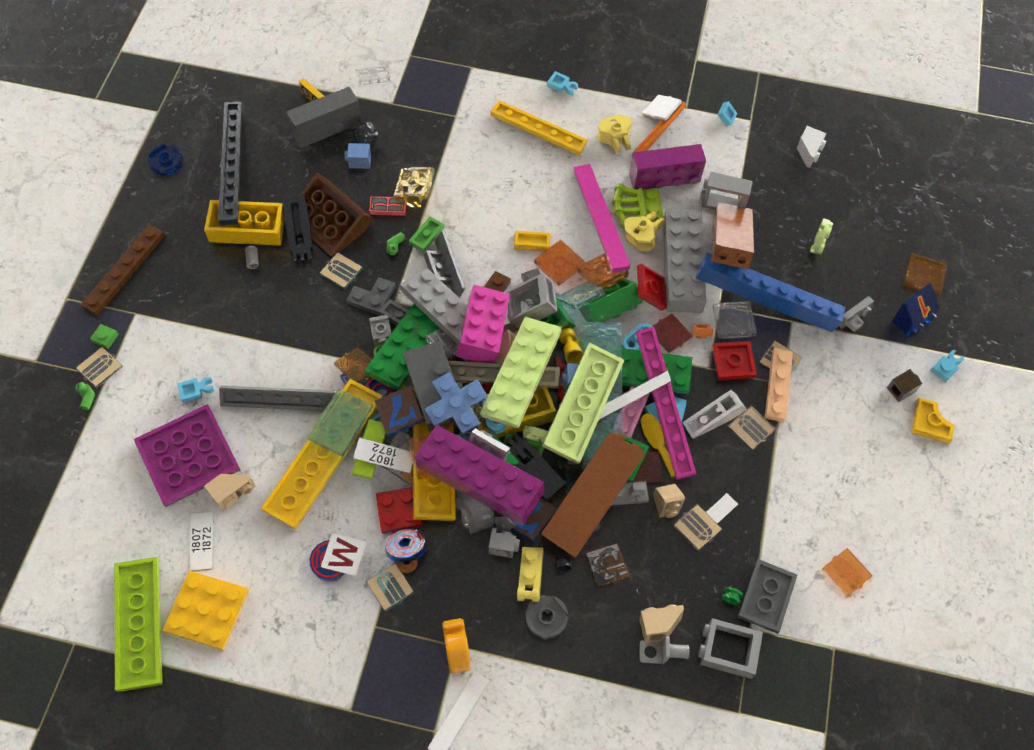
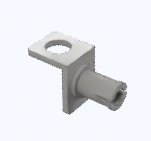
(663, 651)

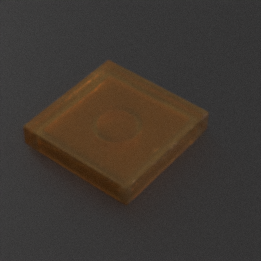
(924, 271)

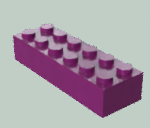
(479, 475)

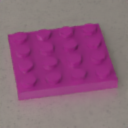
(186, 454)

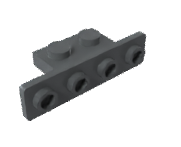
(443, 264)

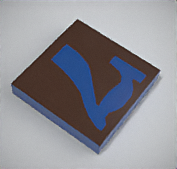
(399, 410)
(537, 520)

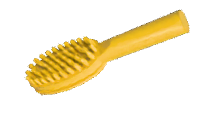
(655, 436)

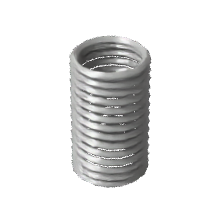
(251, 257)

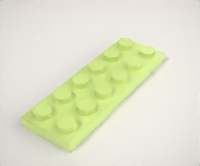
(521, 372)
(583, 403)

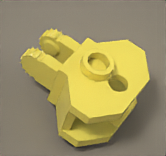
(615, 133)
(643, 231)

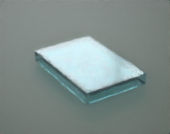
(340, 422)

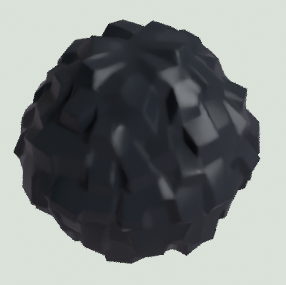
(365, 133)

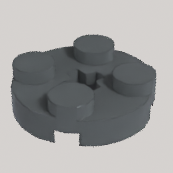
(544, 628)

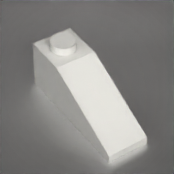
(714, 414)

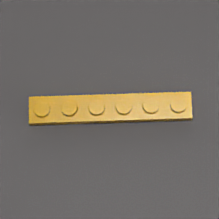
(539, 127)

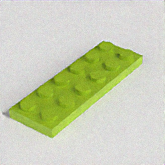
(137, 624)

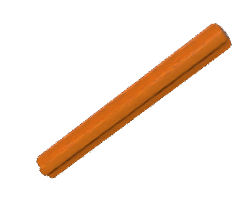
(659, 129)

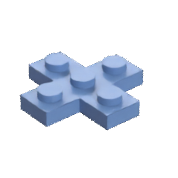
(456, 403)

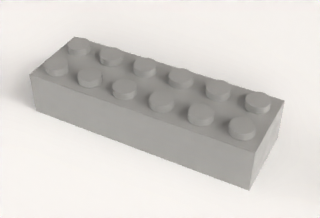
(682, 258)

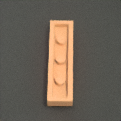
(778, 385)

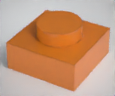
(702, 330)

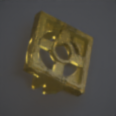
(423, 176)

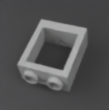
(725, 184)
(539, 284)
(753, 650)

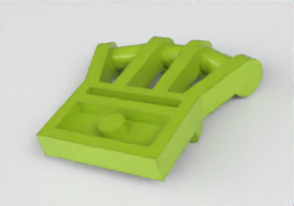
(646, 200)

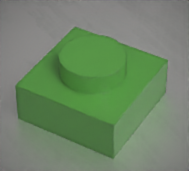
(104, 336)

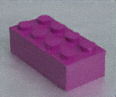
(667, 167)

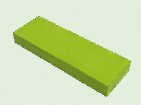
(376, 433)

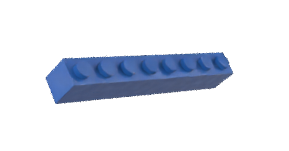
(772, 293)

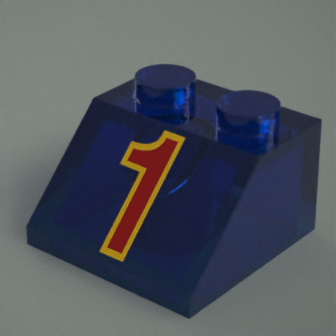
(917, 311)

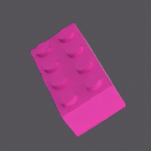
(483, 325)

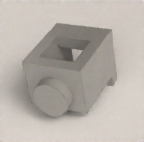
(380, 329)
(503, 544)

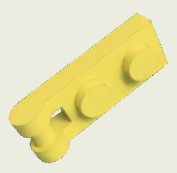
(530, 574)

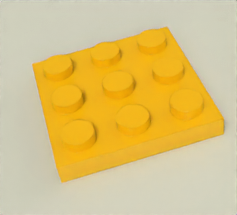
(206, 610)

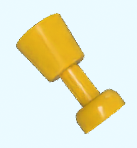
(571, 349)

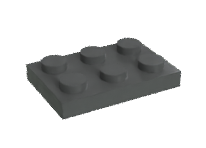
(767, 596)

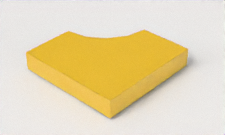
(930, 423)

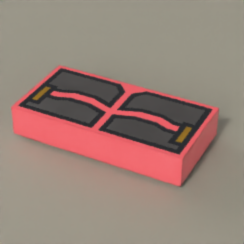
(387, 206)

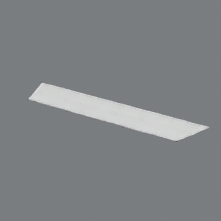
(635, 393)

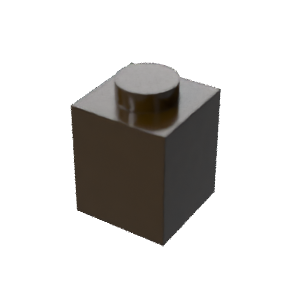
(904, 385)

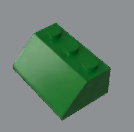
(616, 300)

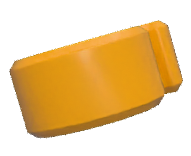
(456, 646)

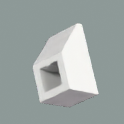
(810, 144)

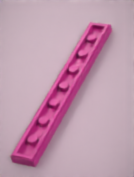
(601, 218)
(666, 405)

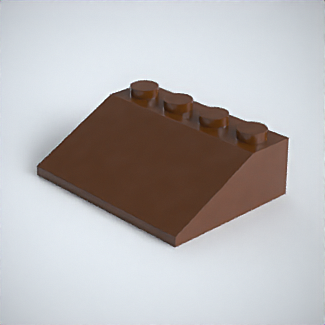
(333, 216)

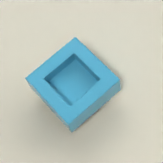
(727, 113)

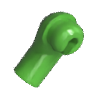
(392, 243)
(87, 395)

